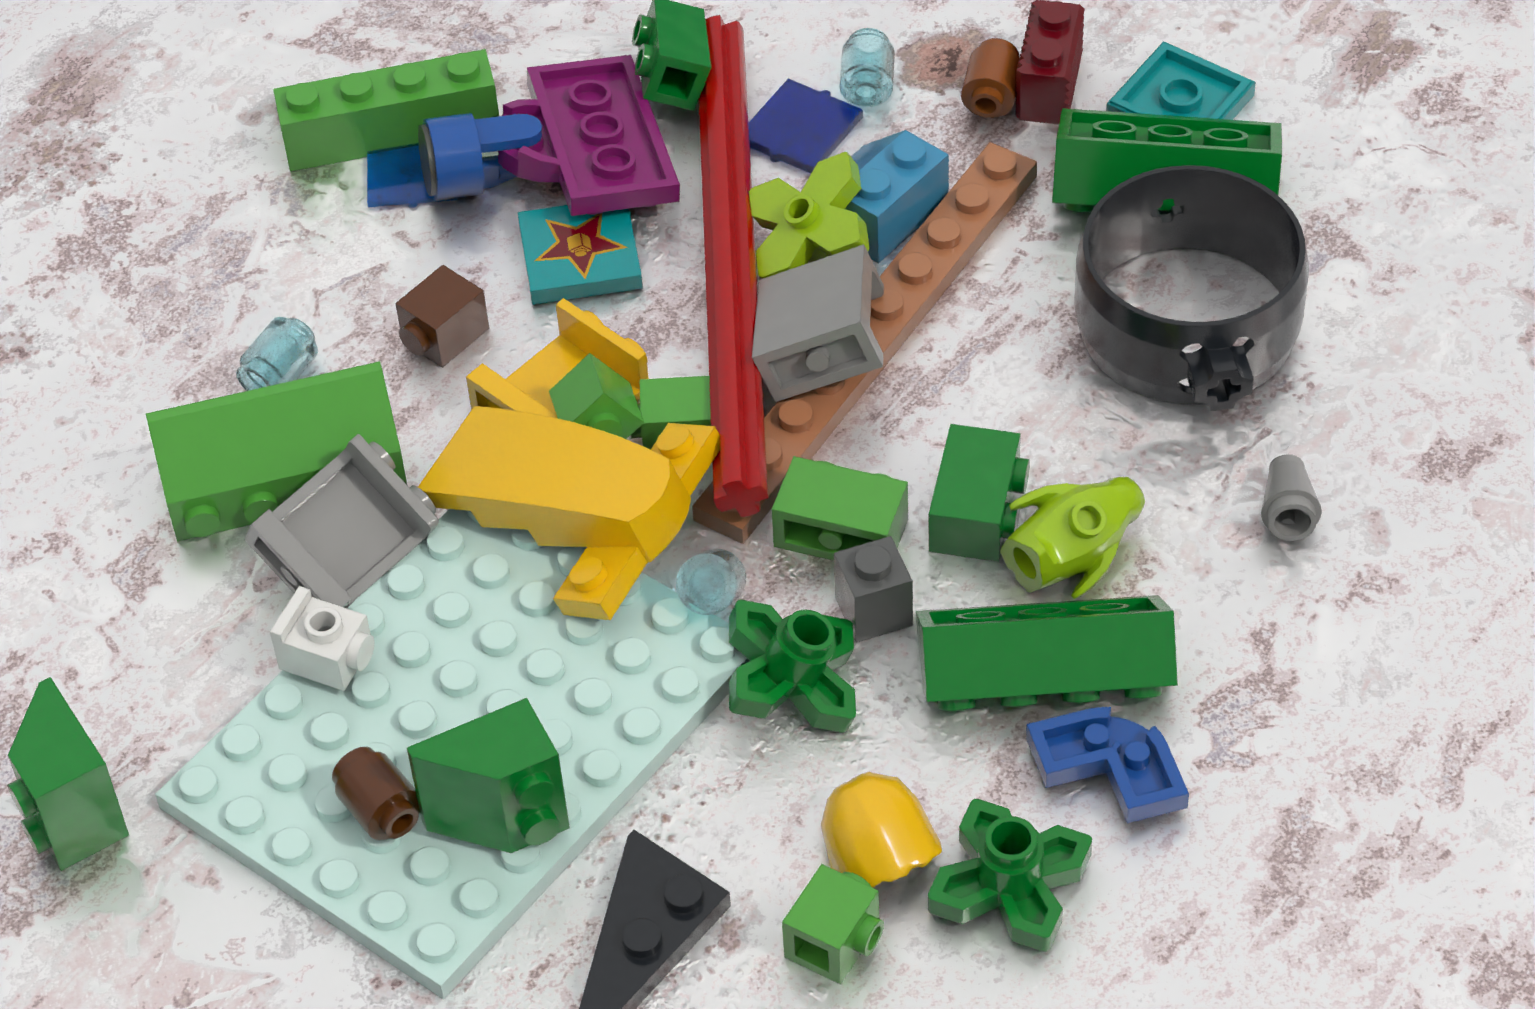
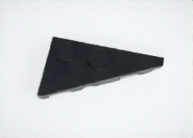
(649, 925)

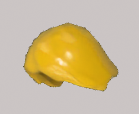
(877, 829)

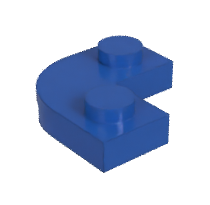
(1097, 744)

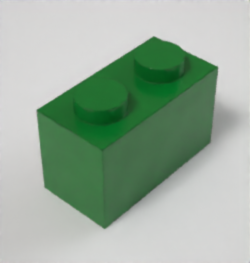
(974, 492)

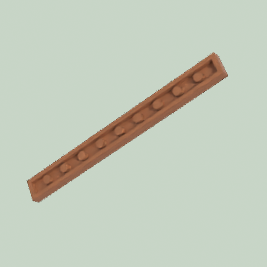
(911, 289)

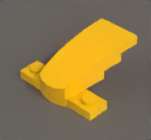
(575, 491)

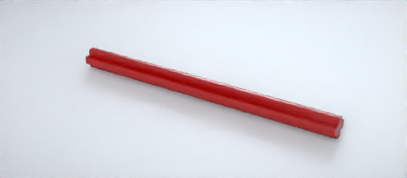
(731, 275)

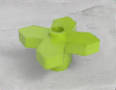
(811, 221)

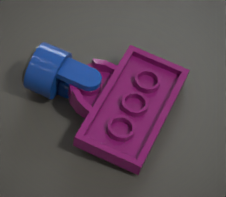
(577, 130)

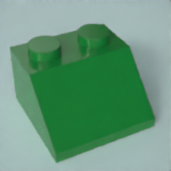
(492, 781)
(62, 783)

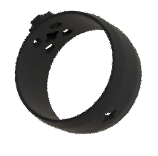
(1211, 213)

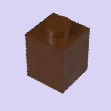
(442, 316)

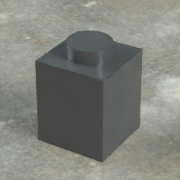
(873, 588)

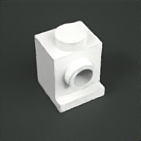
(321, 640)

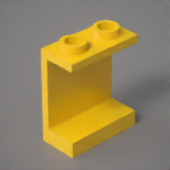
(578, 336)

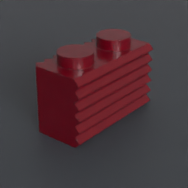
(1049, 61)

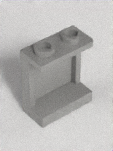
(817, 323)
(344, 526)

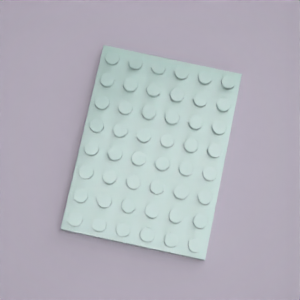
(455, 637)

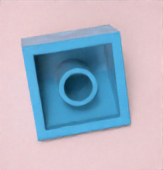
(900, 188)

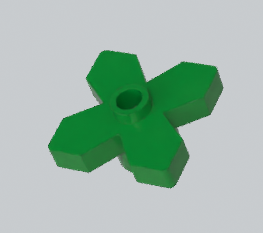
(791, 661)
(1011, 871)

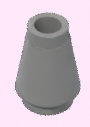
(1289, 500)

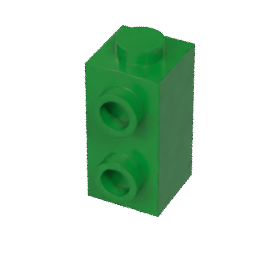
(672, 53)

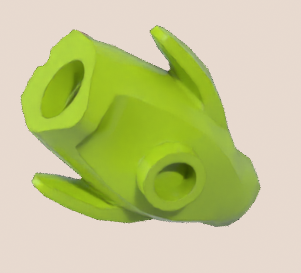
(1071, 532)

